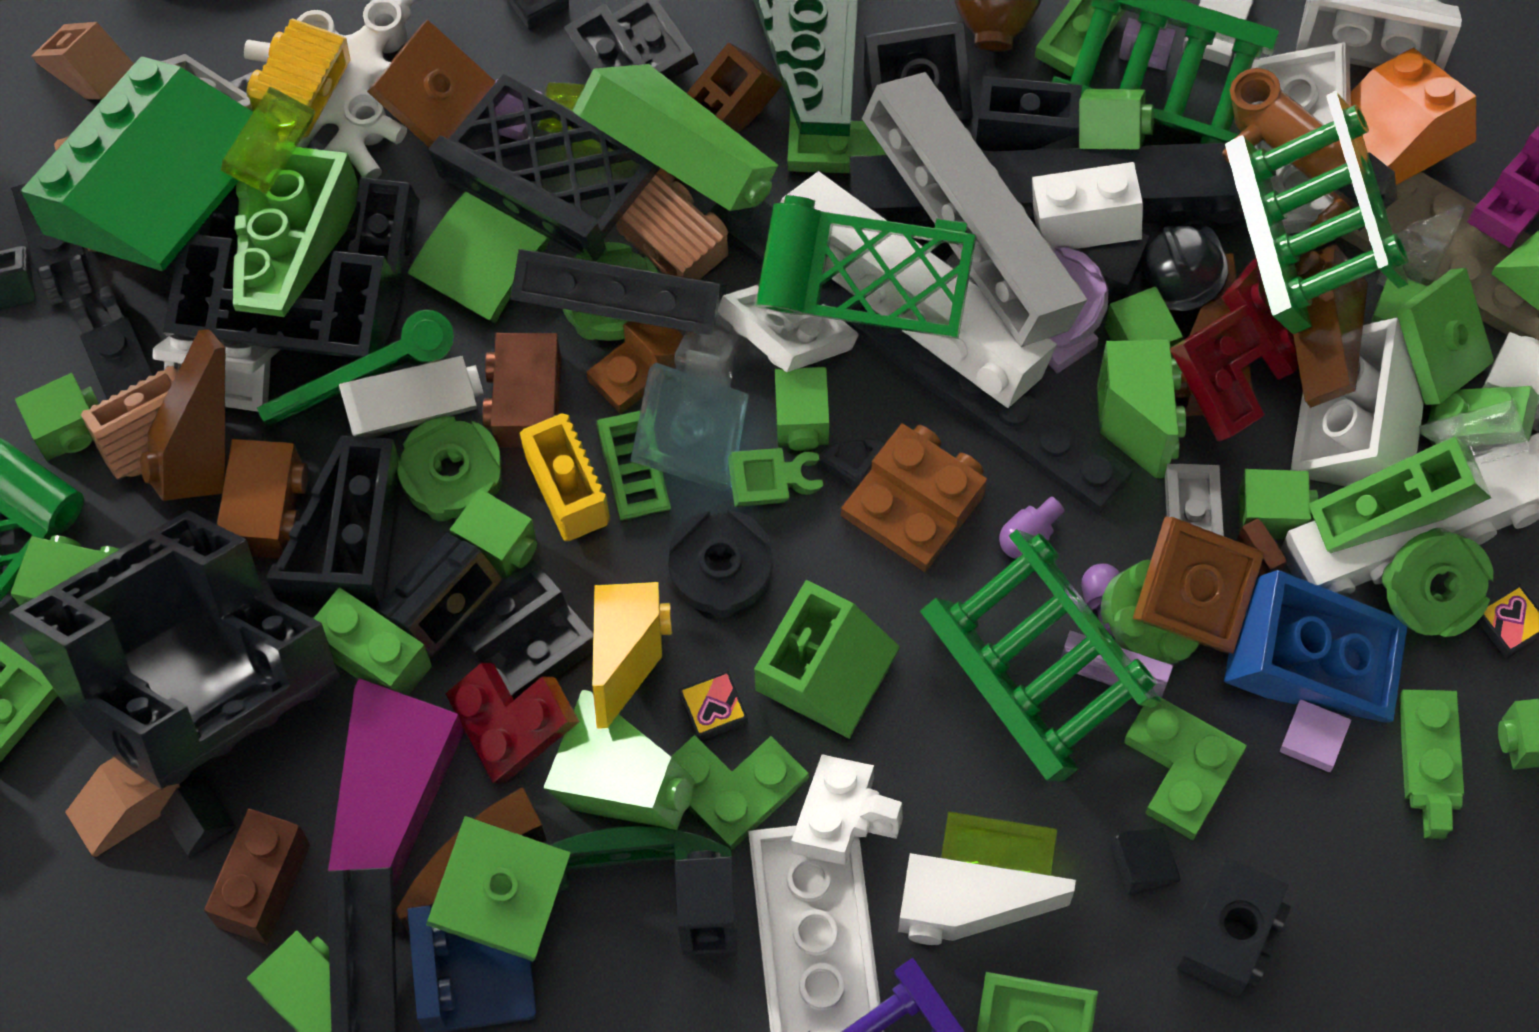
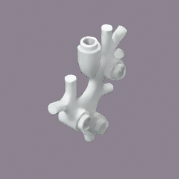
(351, 107)

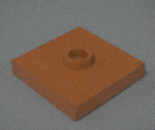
(431, 85)
(1198, 585)

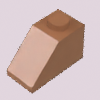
(84, 59)
(115, 806)

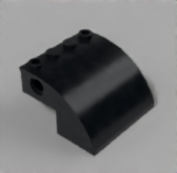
(342, 308)
(174, 648)

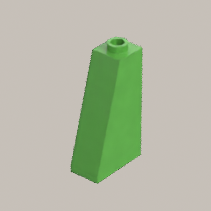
(676, 134)

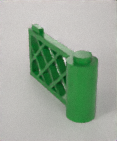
(799, 253)
(424, 340)
(31, 501)

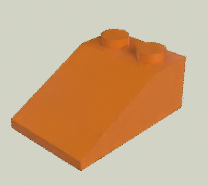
(1414, 113)

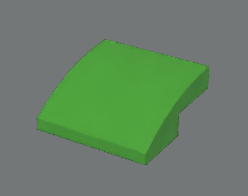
(475, 255)

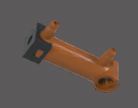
(1282, 120)

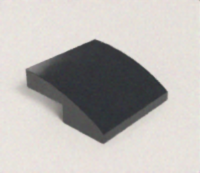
(630, 37)
(526, 630)

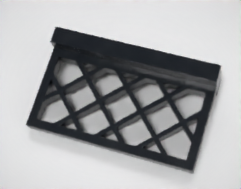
(516, 194)

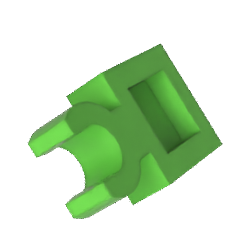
(764, 477)

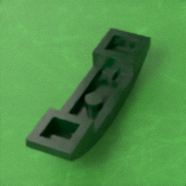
(632, 845)

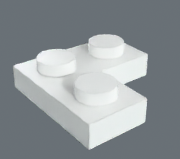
(786, 338)

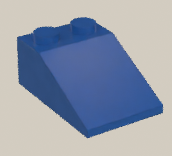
(1318, 649)

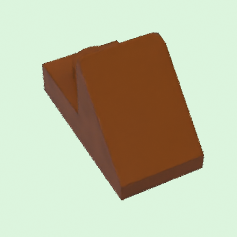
(624, 371)

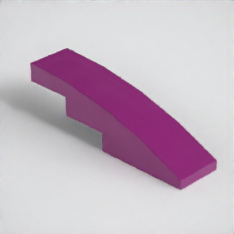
(1514, 198)

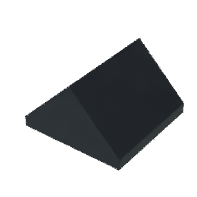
(928, 49)

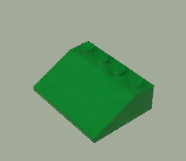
(140, 166)

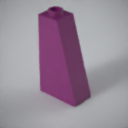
(389, 776)

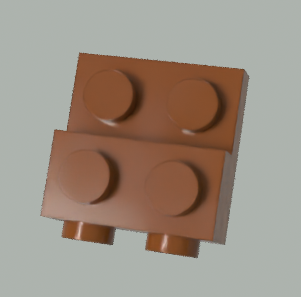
(916, 495)

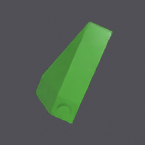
(290, 229)

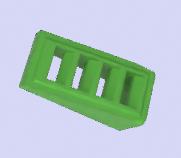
(617, 427)

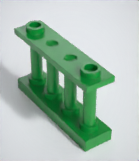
(1201, 28)
(1267, 208)
(988, 663)

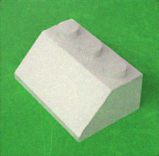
(1381, 28)
(1367, 427)

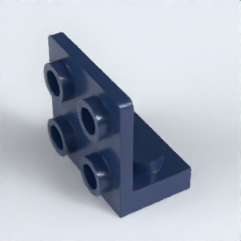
(464, 981)

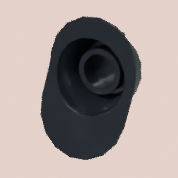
(1186, 266)

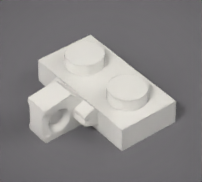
(843, 808)

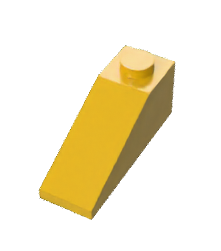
(625, 643)

